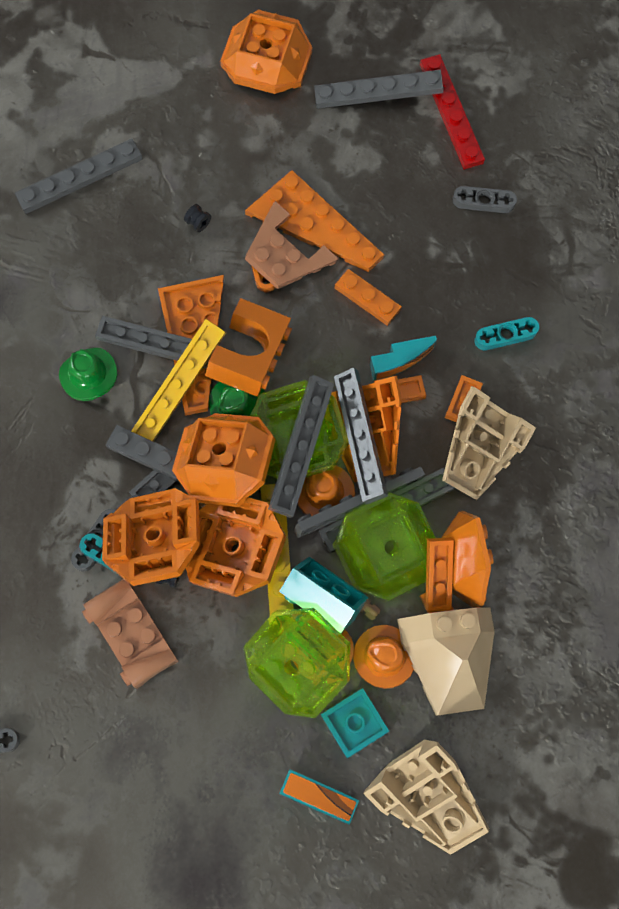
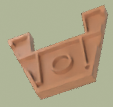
(279, 259)

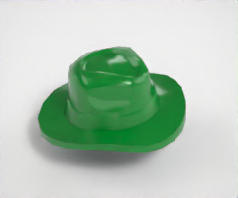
(88, 374)
(230, 400)

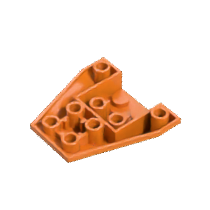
(470, 558)

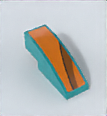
(401, 357)
(319, 796)

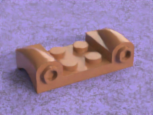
(130, 633)

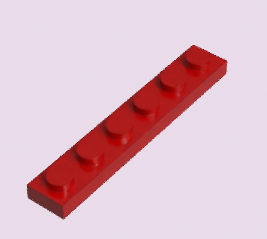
(454, 116)

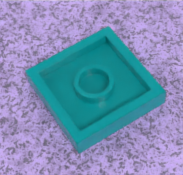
(354, 723)

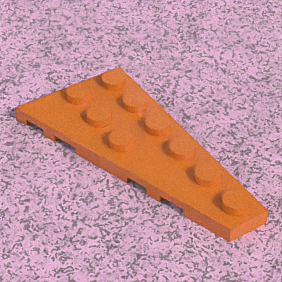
(316, 222)
(184, 311)

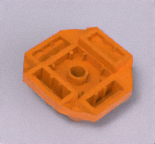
(267, 52)
(233, 474)
(152, 536)
(253, 561)

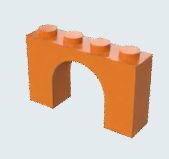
(244, 371)

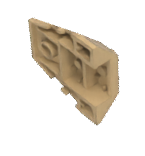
(483, 443)
(451, 656)
(429, 795)

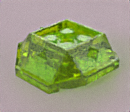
(279, 413)
(363, 542)
(317, 650)

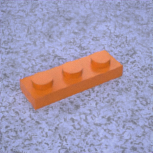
(368, 297)
(439, 574)

